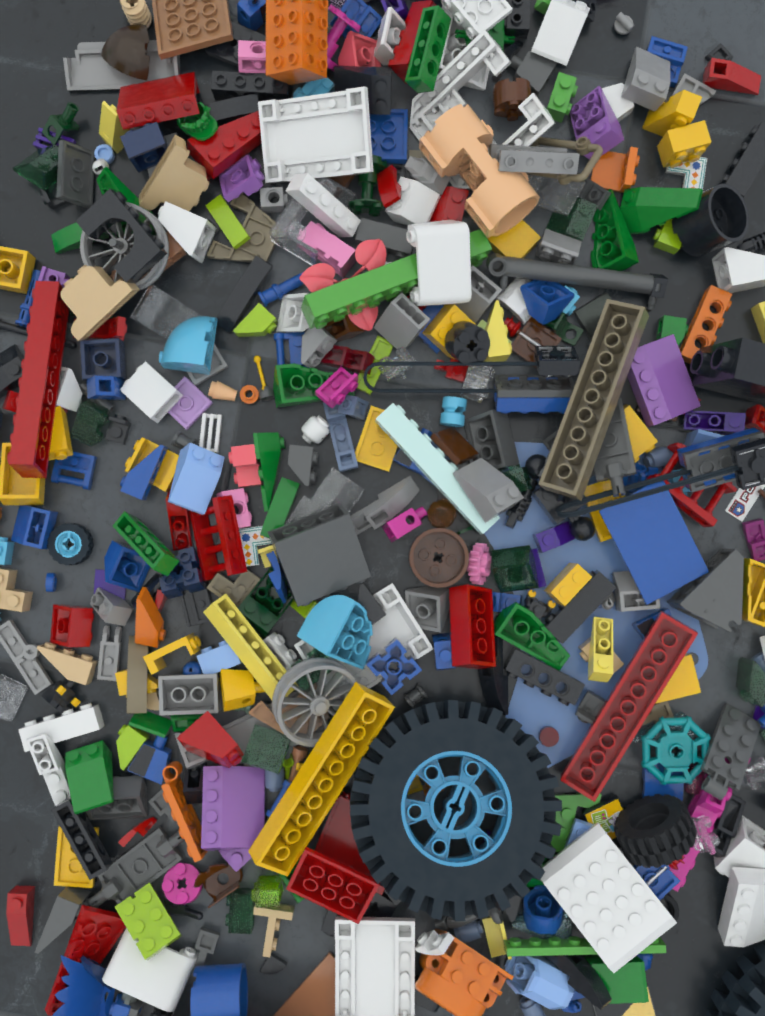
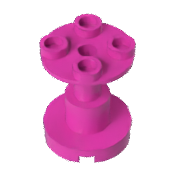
(336, 31)

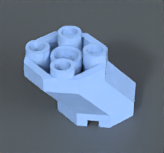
(539, 981)

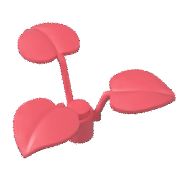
(321, 275)

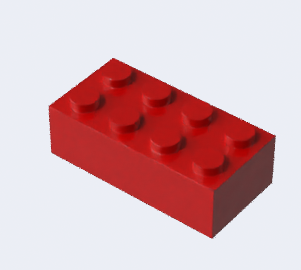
(472, 627)

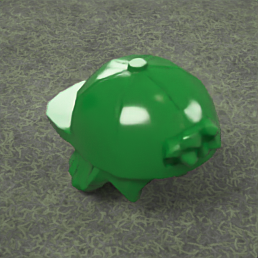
(199, 126)

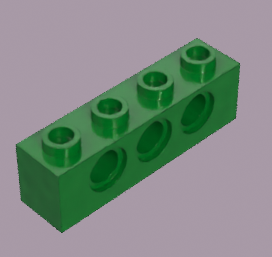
(428, 49)
(146, 543)

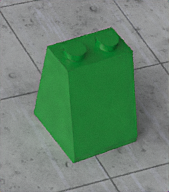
(624, 985)

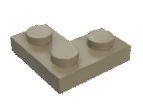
(236, 590)

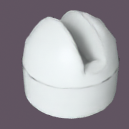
(97, 163)

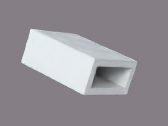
(151, 392)

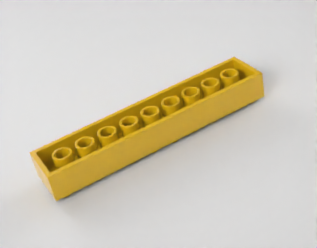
(320, 780)

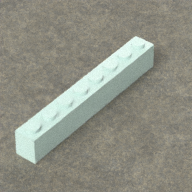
(430, 462)

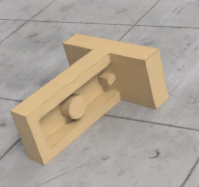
(274, 916)

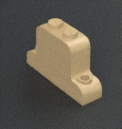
(175, 179)
(94, 299)

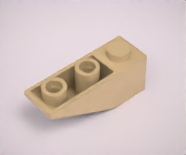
(71, 665)

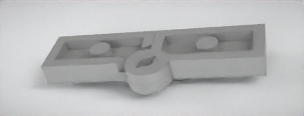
(24, 657)

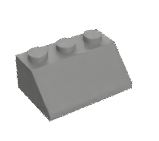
(189, 694)

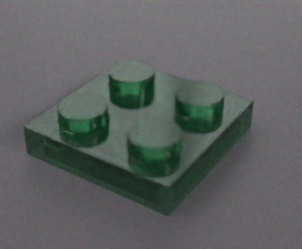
(266, 749)

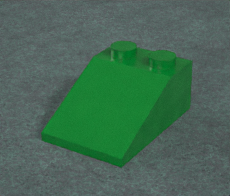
(90, 776)

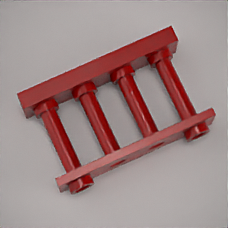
(689, 504)
(229, 537)

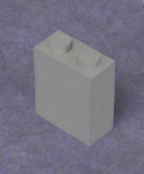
(401, 322)

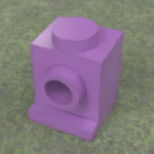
(49, 275)

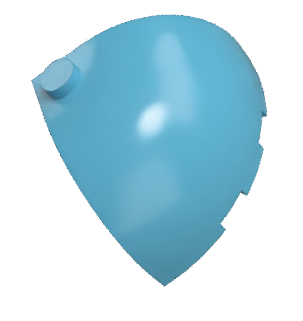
(190, 346)
(339, 630)

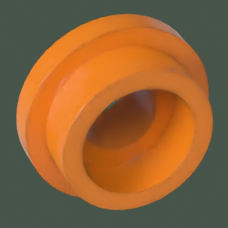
(253, 398)

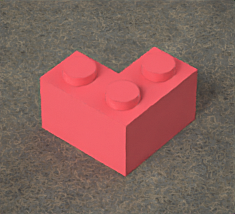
(246, 466)

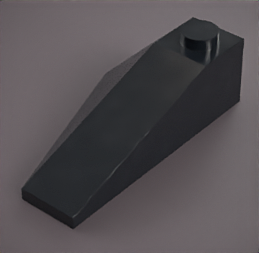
(10, 369)

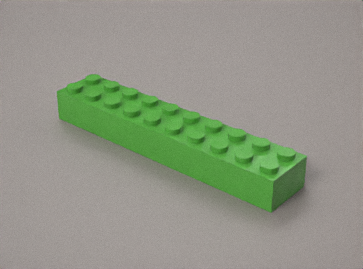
(375, 286)

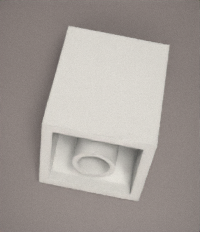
(560, 30)
(188, 229)
(739, 270)
(744, 850)

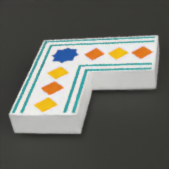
(692, 172)
(250, 541)

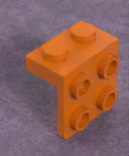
(616, 170)

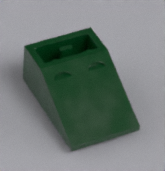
(263, 606)

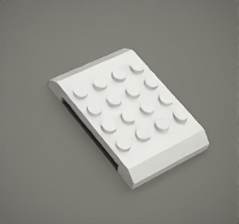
(316, 135)
(397, 624)
(606, 897)
(375, 967)

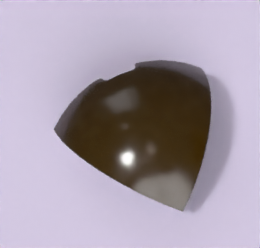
(128, 51)

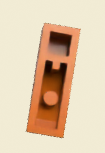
(149, 622)

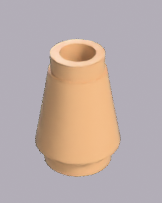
(221, 391)

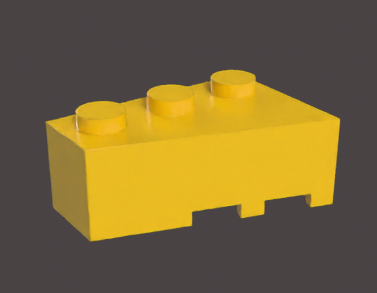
(673, 114)
(753, 592)

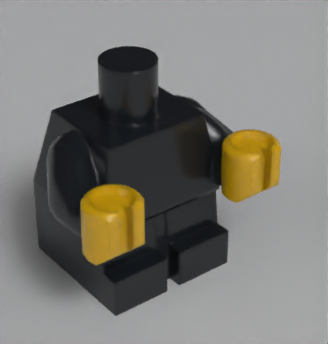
(539, 608)
(61, 695)

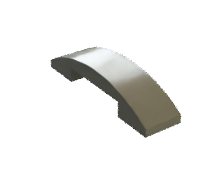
(136, 678)

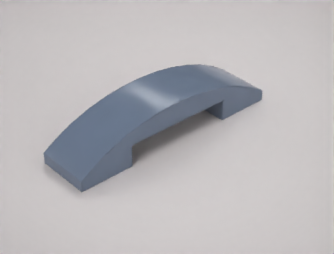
(341, 439)

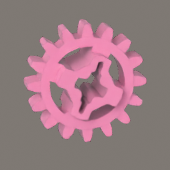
(479, 564)

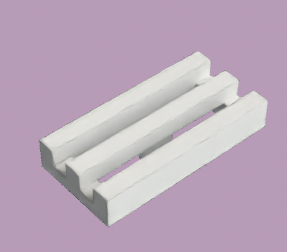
(210, 431)

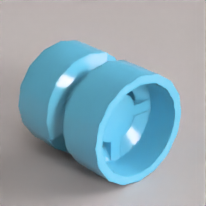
(453, 411)

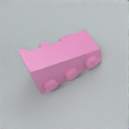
(330, 248)

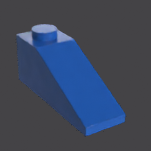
(142, 476)

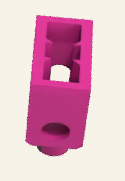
(398, 526)

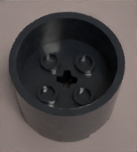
(717, 222)

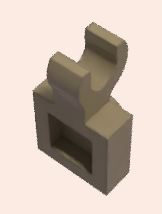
(659, 710)

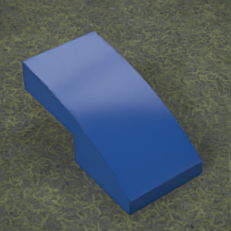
(503, 600)

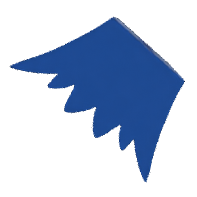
(84, 994)

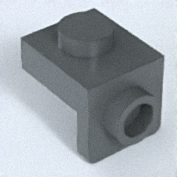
(589, 707)

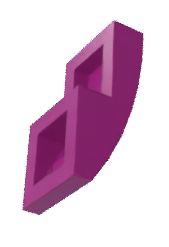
(755, 538)

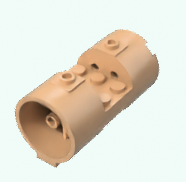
(461, 147)

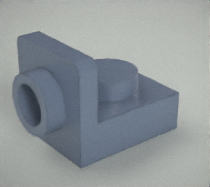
(354, 407)

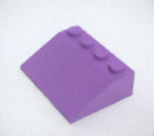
(661, 381)
(232, 807)

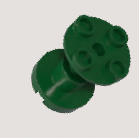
(367, 182)

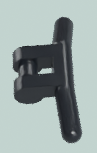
(182, 910)

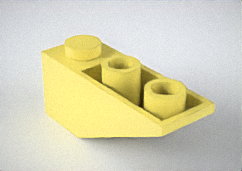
(110, 127)
(497, 332)
(601, 650)

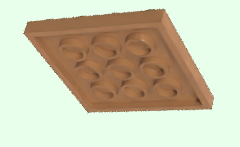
(190, 25)

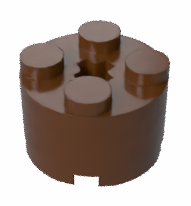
(509, 96)

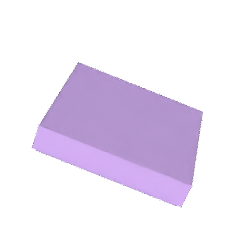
(190, 405)

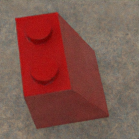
(211, 742)

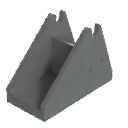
(716, 595)

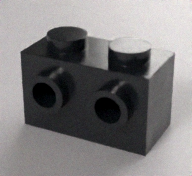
(518, 22)

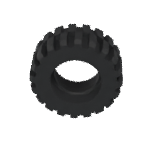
(655, 830)

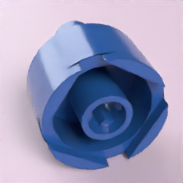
(542, 911)

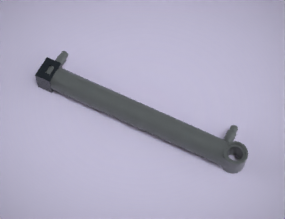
(651, 284)

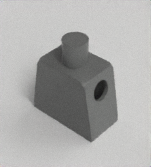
(534, 69)

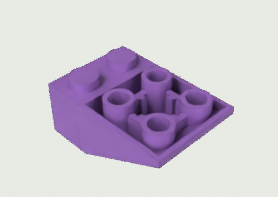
(596, 121)

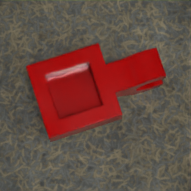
(454, 373)

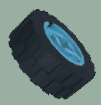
(59, 541)

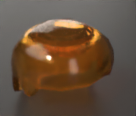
(441, 513)

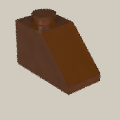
(343, 329)

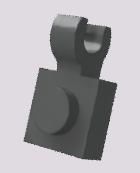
(160, 805)
(206, 944)

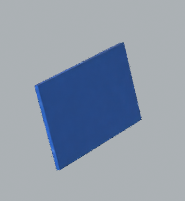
(654, 543)

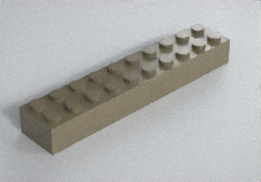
(594, 399)

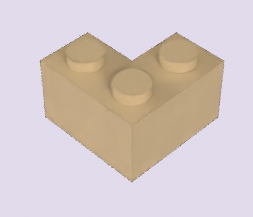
(13, 598)

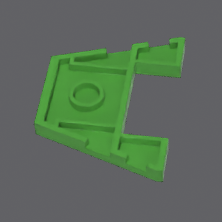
(566, 816)

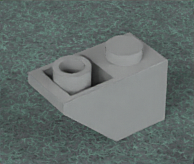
(315, 346)
(111, 607)

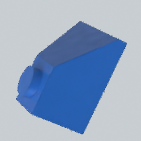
(545, 299)
(124, 567)

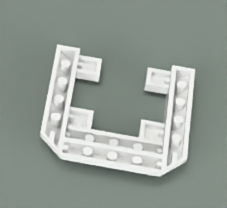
(480, 52)

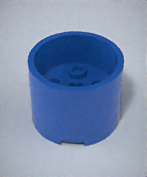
(220, 990)

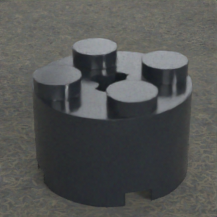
(467, 342)

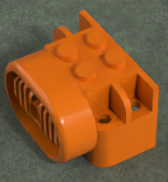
(460, 979)

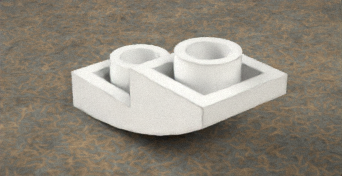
(433, 943)

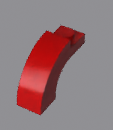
(111, 329)

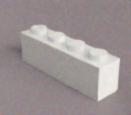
(323, 205)
(66, 726)

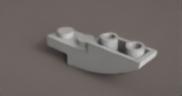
(386, 507)

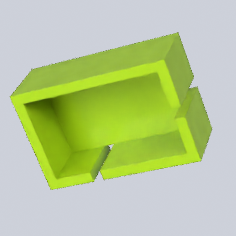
(148, 921)

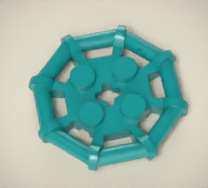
(664, 747)

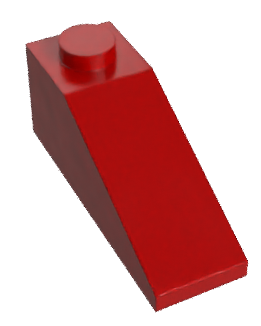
(20, 914)

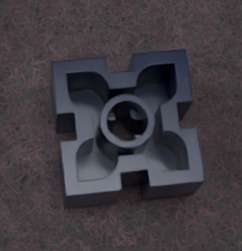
(184, 575)

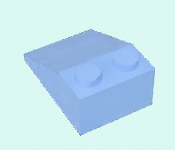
(195, 478)

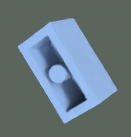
(219, 658)

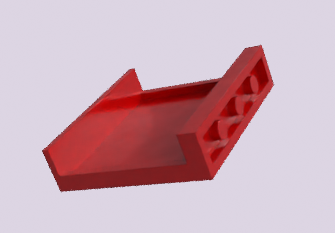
(158, 100)
(338, 839)

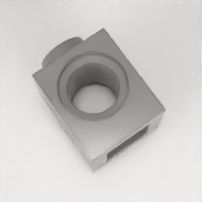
(267, 194)

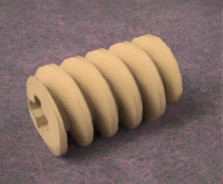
(137, 12)

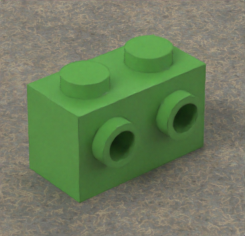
(562, 92)

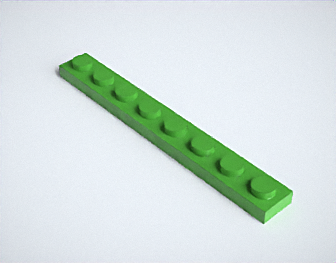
(555, 946)

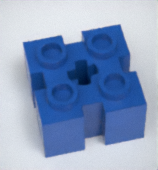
(393, 678)

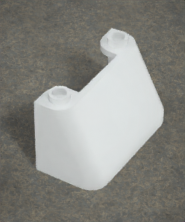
(441, 262)
(154, 981)

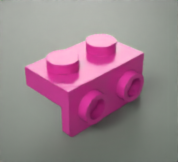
(337, 387)

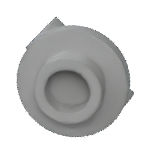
(623, 24)

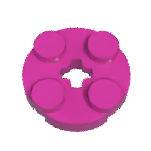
(171, 886)

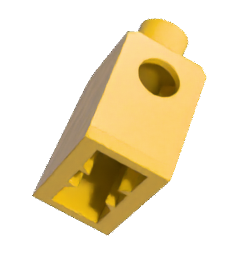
(238, 689)

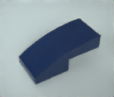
(94, 969)

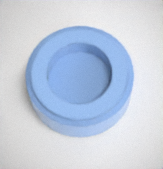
(104, 152)

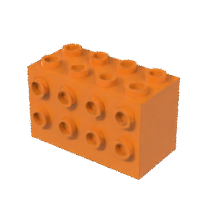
(296, 40)

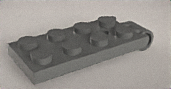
(732, 740)

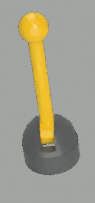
(265, 392)

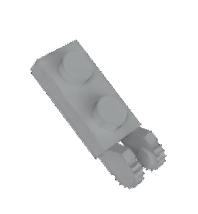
(109, 654)

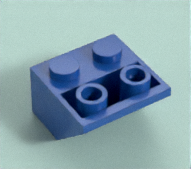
(33, 526)

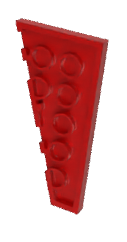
(92, 937)

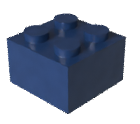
(145, 146)
(103, 358)

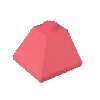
(358, 51)

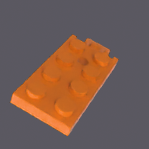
(183, 813)

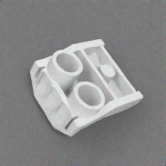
(513, 299)

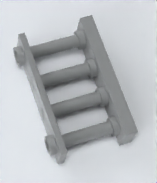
(534, 159)

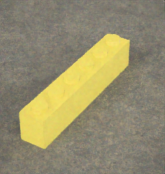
(246, 644)

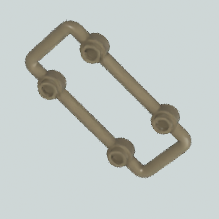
(582, 146)

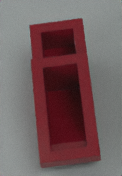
(349, 359)

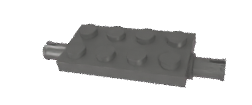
(616, 453)
(138, 867)

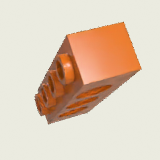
(713, 297)

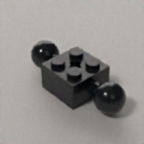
(581, 527)

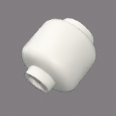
(315, 429)

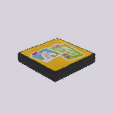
(605, 814)

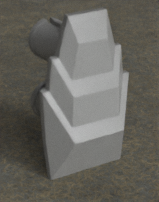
(425, 173)

